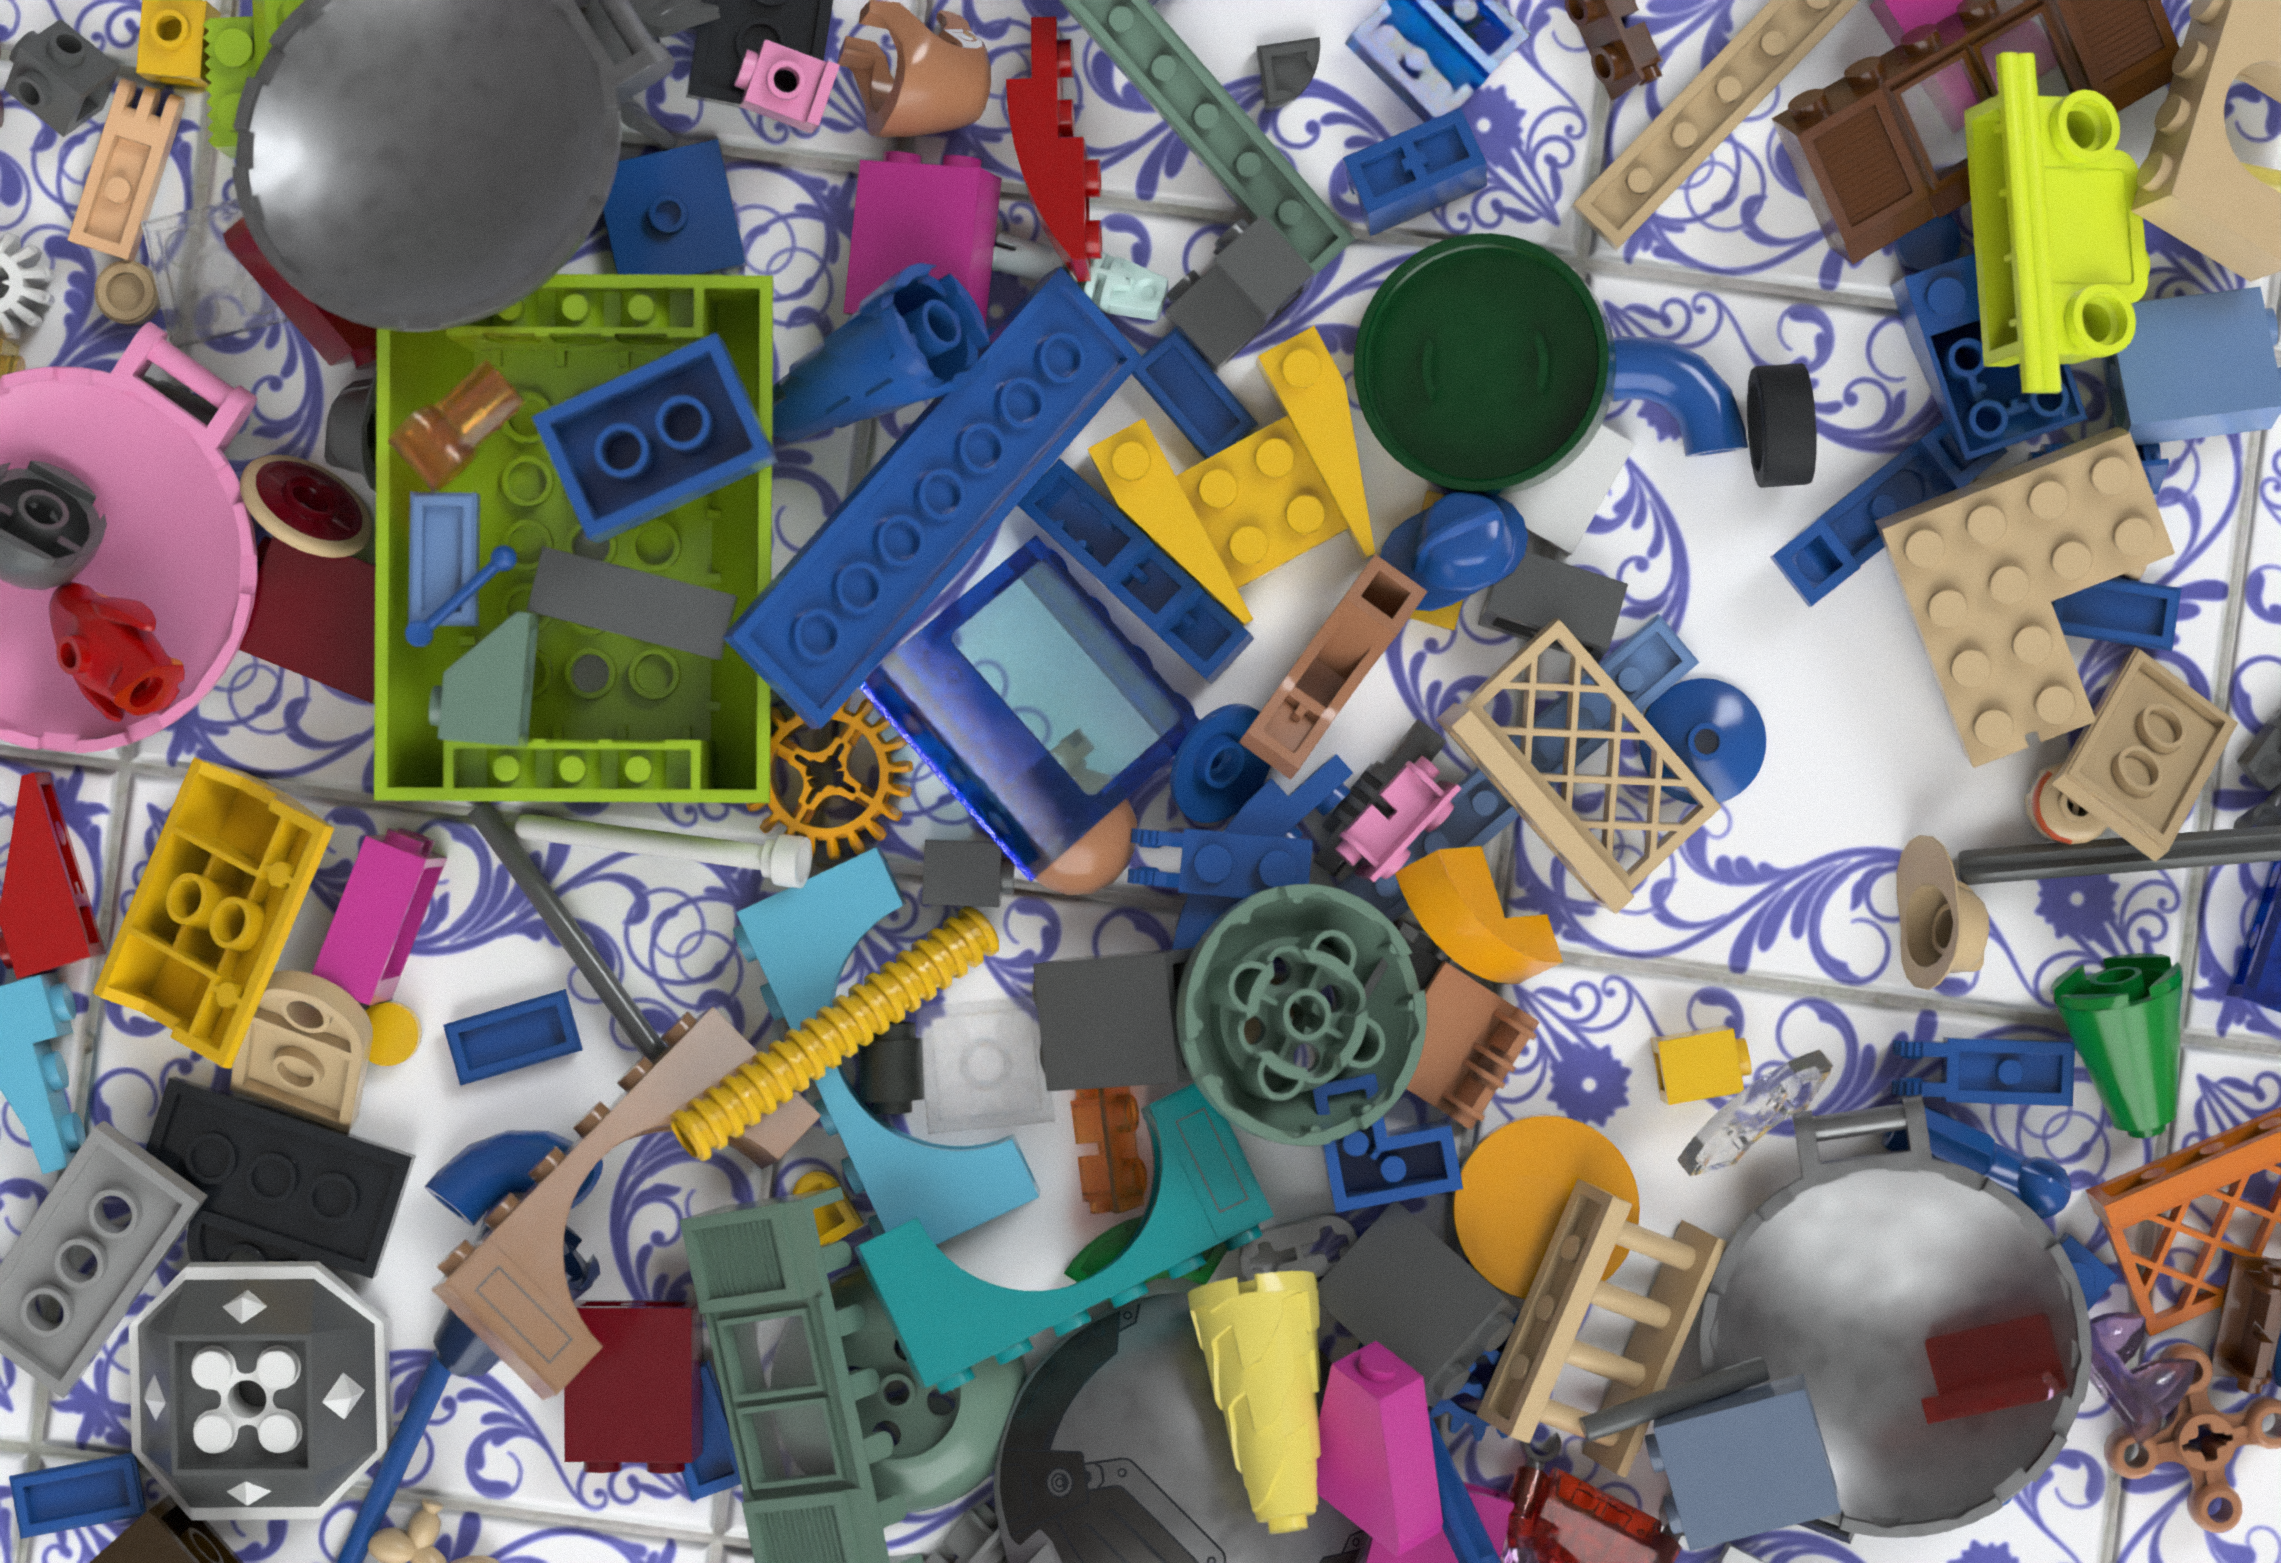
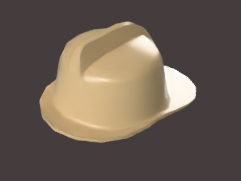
(1939, 916)

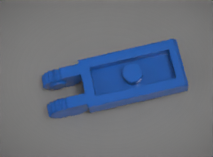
(1225, 862)
(1993, 1071)

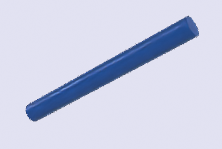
(395, 1462)

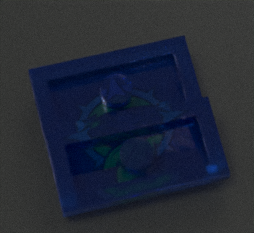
(1437, 49)

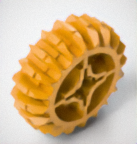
(875, 801)

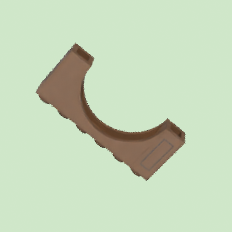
(514, 1277)

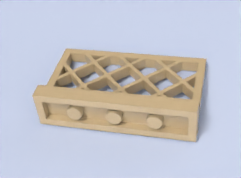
(1537, 801)

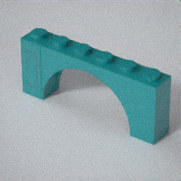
(955, 1320)

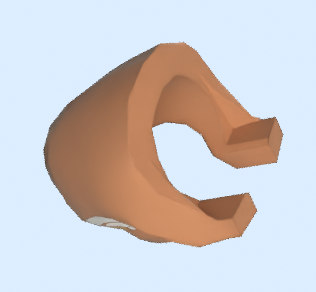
(938, 78)

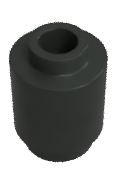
(892, 1069)

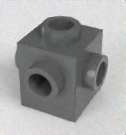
(60, 76)

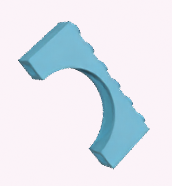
(803, 949)

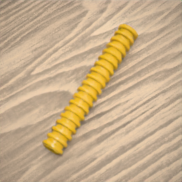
(834, 1033)

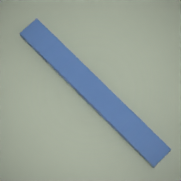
(1640, 668)

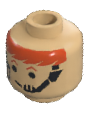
(2050, 815)

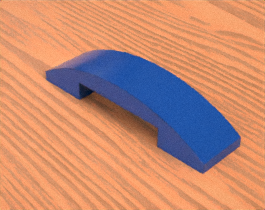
(1847, 532)

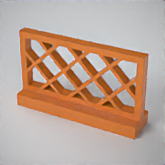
(2172, 1185)

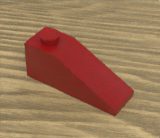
(44, 896)

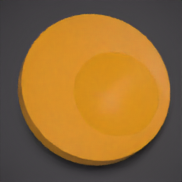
(1519, 1187)

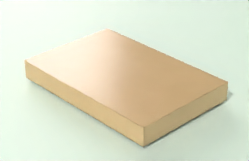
(2145, 754)

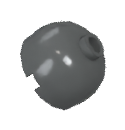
(46, 526)

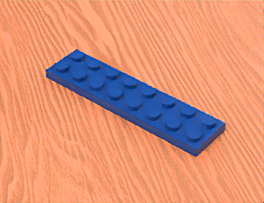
(933, 500)

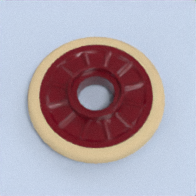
(338, 517)

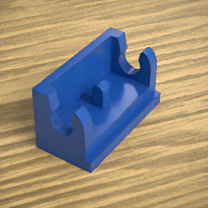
(1416, 171)

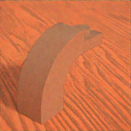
(1332, 666)

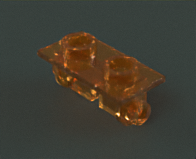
(1116, 1175)

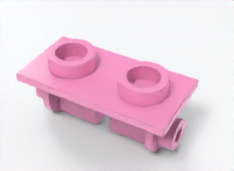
(1384, 841)

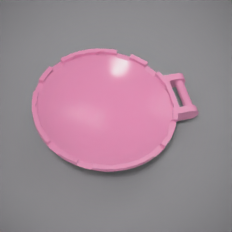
(170, 536)

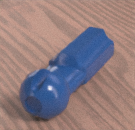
(2034, 1180)

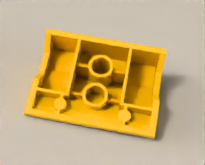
(214, 908)

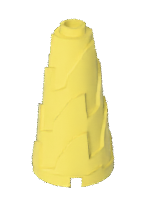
(1266, 1379)

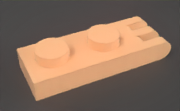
(126, 171)

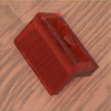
(1993, 1368)

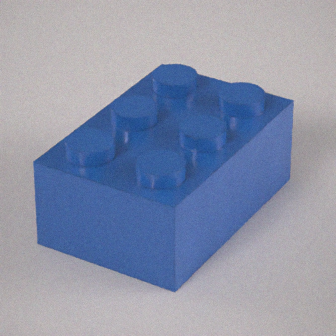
(655, 439)

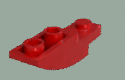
(1050, 156)

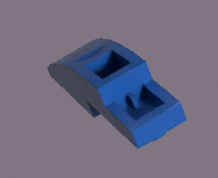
(1269, 814)

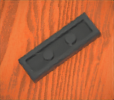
(632, 603)

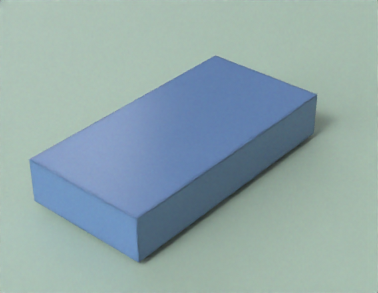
(443, 554)

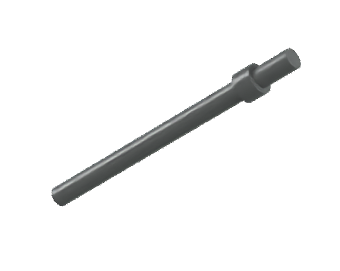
(567, 931)

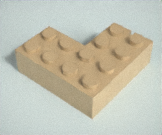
(1992, 561)

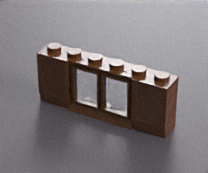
(1891, 134)

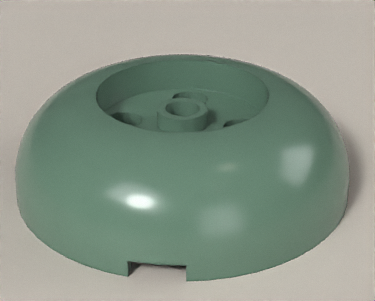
(1323, 941)
(937, 1453)

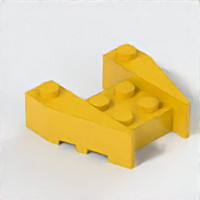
(1258, 497)

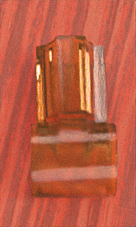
(443, 437)

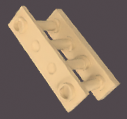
(1557, 1305)

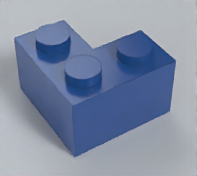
(1384, 1164)

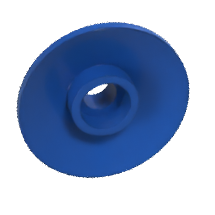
(1725, 712)
(1213, 770)

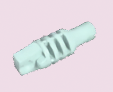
(1115, 282)

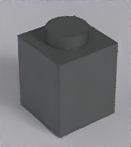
(966, 873)

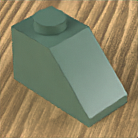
(490, 688)

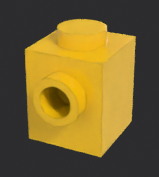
(173, 42)

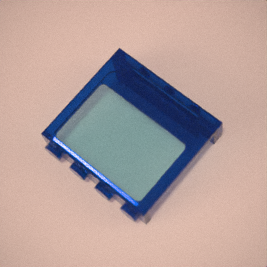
(1031, 706)

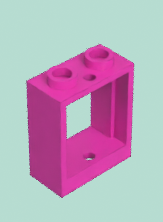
(380, 914)

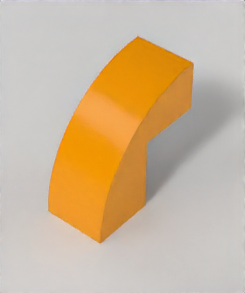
(1462, 914)

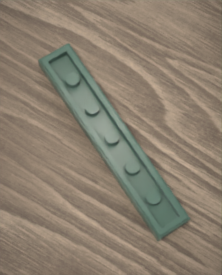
(1212, 124)

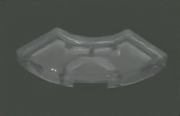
(1754, 1113)

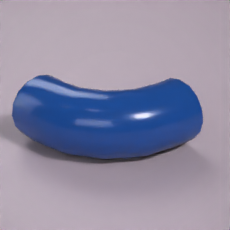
(1685, 388)
(495, 1168)

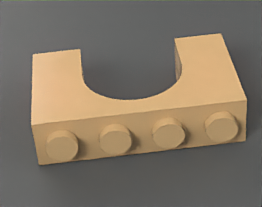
(2191, 175)

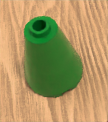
(2128, 1036)

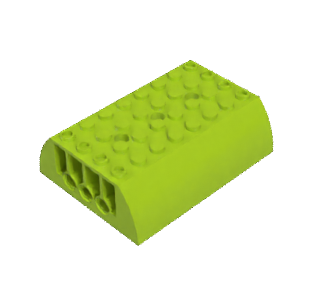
(666, 717)

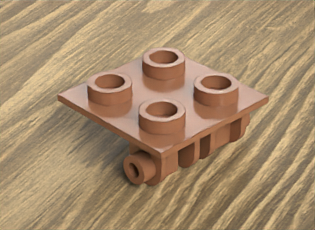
(1467, 1045)

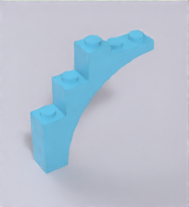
(33, 1073)

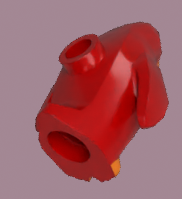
(112, 651)

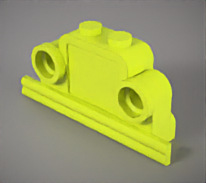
(2052, 227)

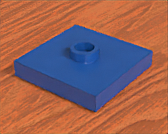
(674, 214)

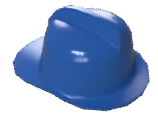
(1458, 546)

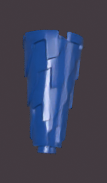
(897, 349)

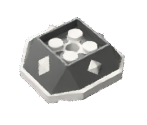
(308, 1348)

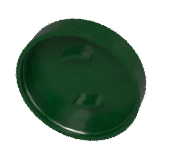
(1484, 364)

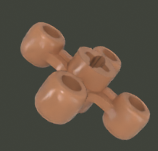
(2207, 1464)

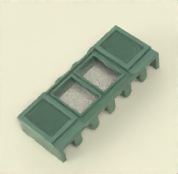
(789, 1382)

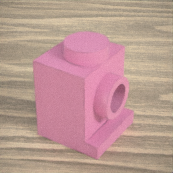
(798, 108)

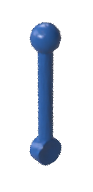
(421, 632)

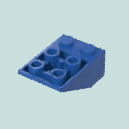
(1977, 402)

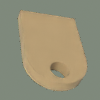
(304, 1055)

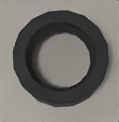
(1781, 425)

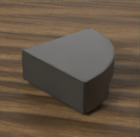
(1286, 70)

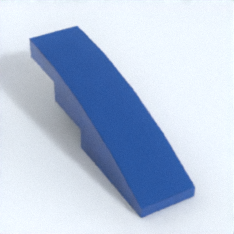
(1135, 571)

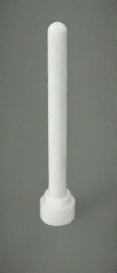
(782, 860)

